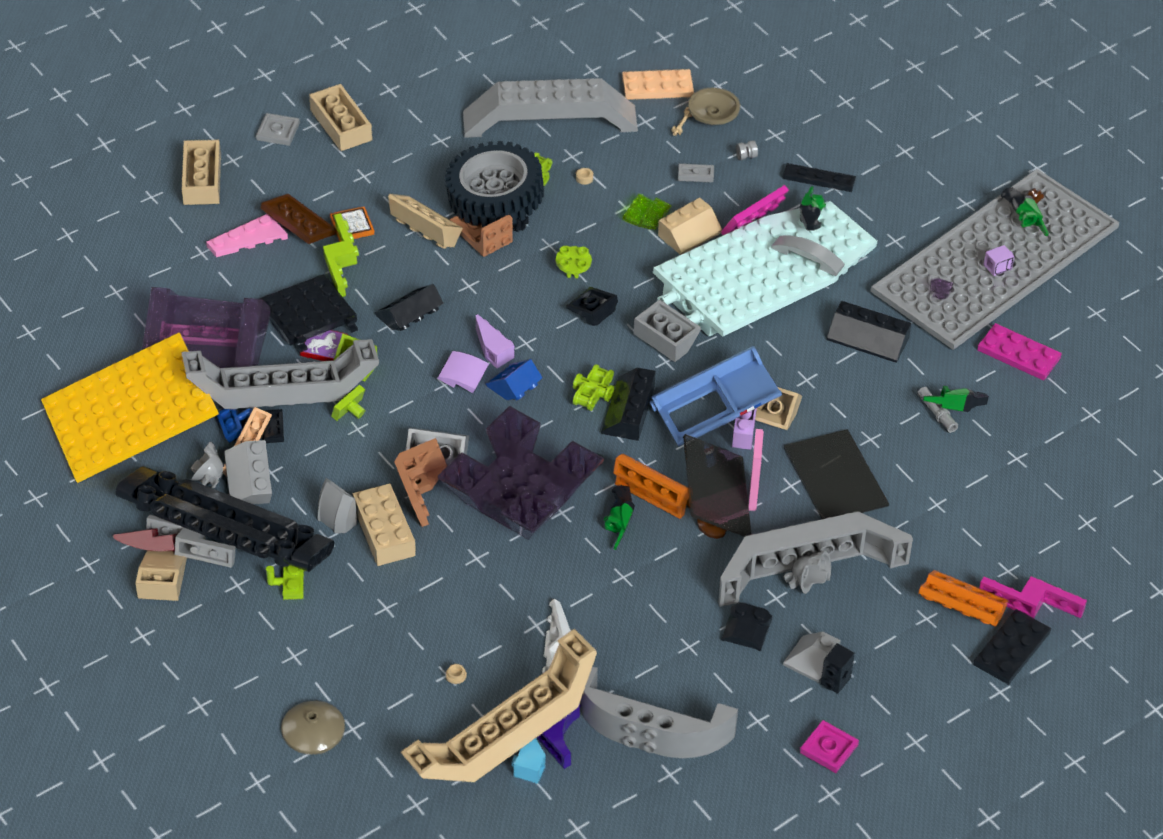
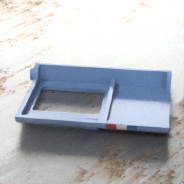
(738, 380)

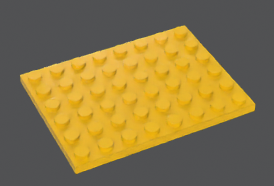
(127, 408)

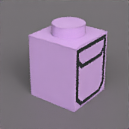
(998, 260)

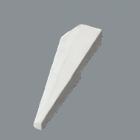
(558, 628)

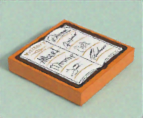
(358, 222)

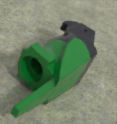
(1026, 208)
(811, 209)
(958, 399)
(620, 512)

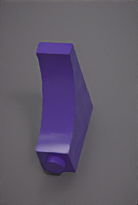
(554, 741)

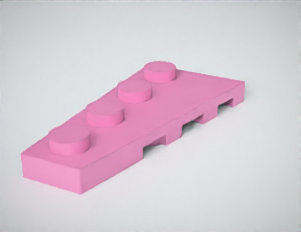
(247, 236)

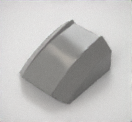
(336, 508)

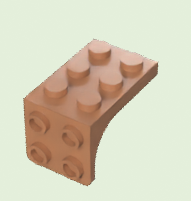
(487, 238)

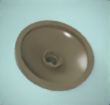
(714, 106)
(315, 734)

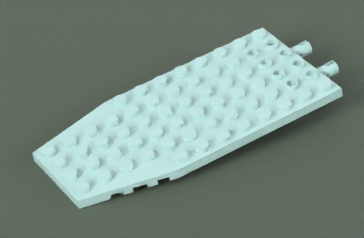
(744, 279)

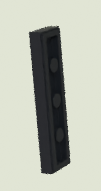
(819, 177)

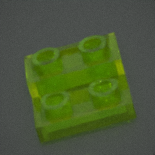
(645, 212)

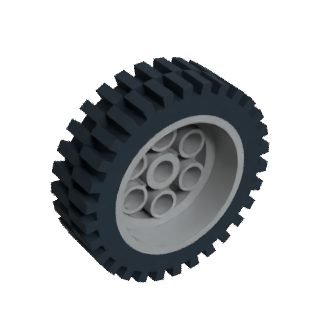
(494, 183)

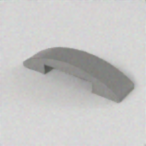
(829, 261)

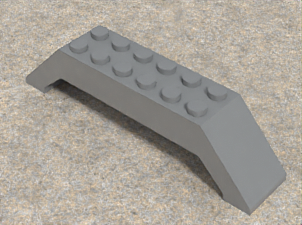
(549, 101)
(282, 382)
(840, 536)

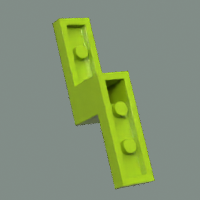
(340, 254)

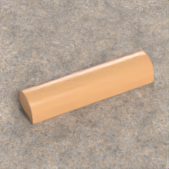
(253, 428)

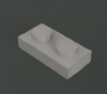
(696, 173)

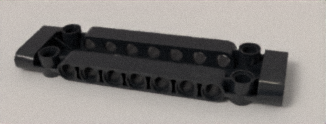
(225, 518)

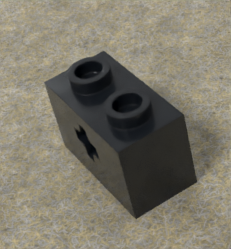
(837, 668)

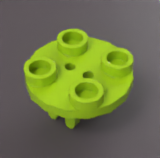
(573, 260)

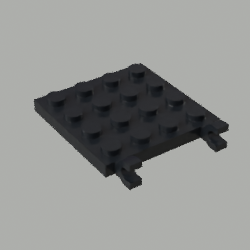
(309, 310)

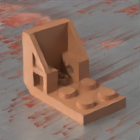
(424, 465)

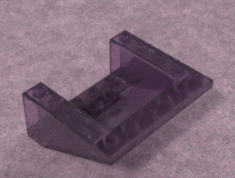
(222, 330)

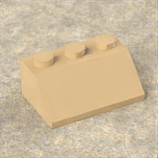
(689, 226)
(781, 410)

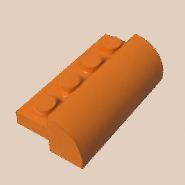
(651, 485)
(963, 598)

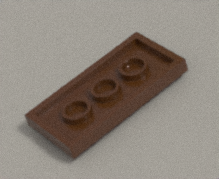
(298, 218)

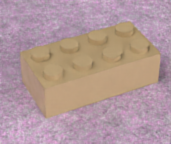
(340, 117)
(201, 172)
(384, 525)

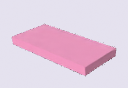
(756, 465)

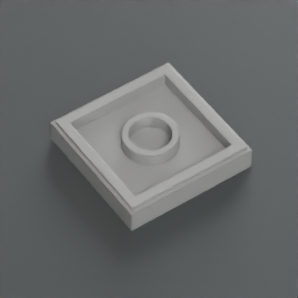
(278, 129)

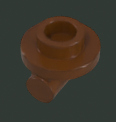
(1036, 194)

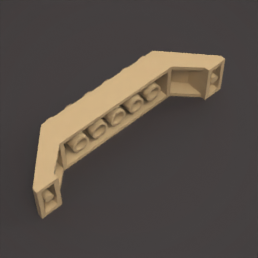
(513, 721)

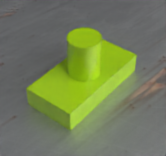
(350, 403)

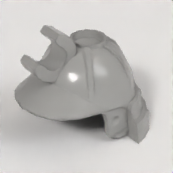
(209, 467)
(810, 571)

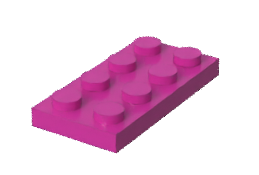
(757, 210)
(1019, 351)

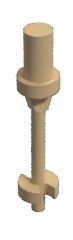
(679, 130)

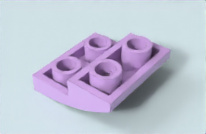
(463, 370)

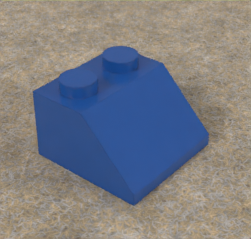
(515, 380)

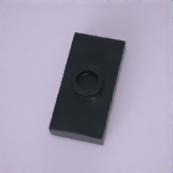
(274, 431)

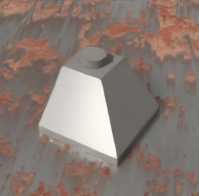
(810, 653)

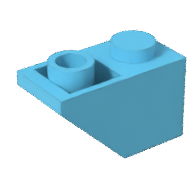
(529, 762)

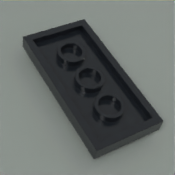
(1012, 646)

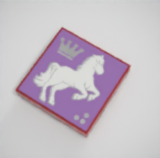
(323, 346)

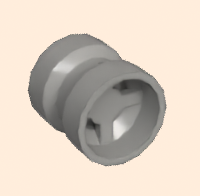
(746, 150)

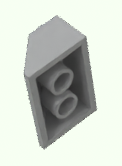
(666, 330)
(449, 443)
(249, 472)

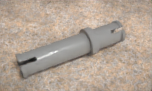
(942, 415)

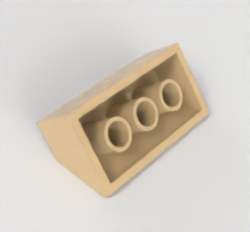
(424, 220)

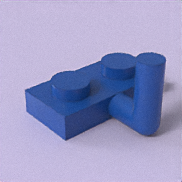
(231, 422)

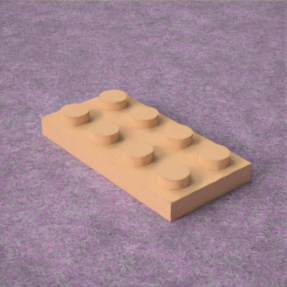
(657, 84)

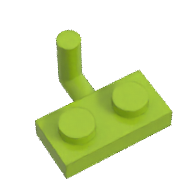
(292, 581)

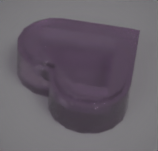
(941, 288)

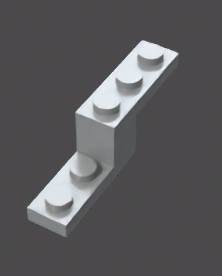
(194, 544)

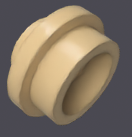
(456, 674)

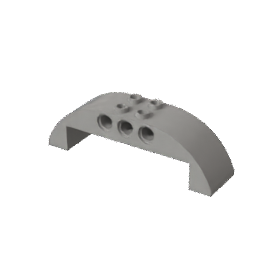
(654, 727)

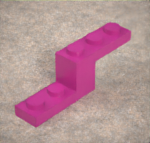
(1034, 595)

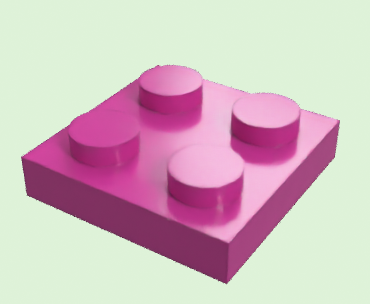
(829, 746)

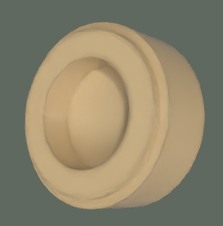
(584, 176)

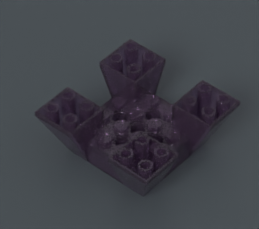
(519, 485)

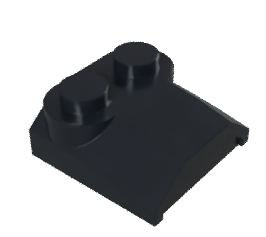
(594, 305)
(747, 626)

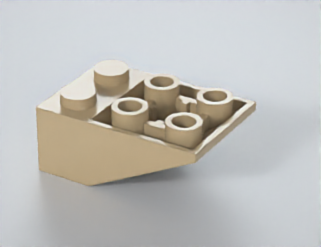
(160, 575)

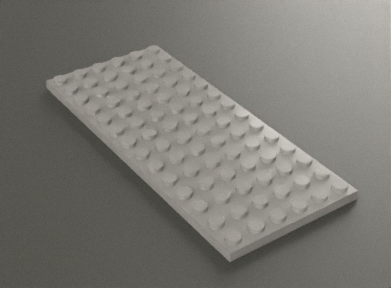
(960, 256)

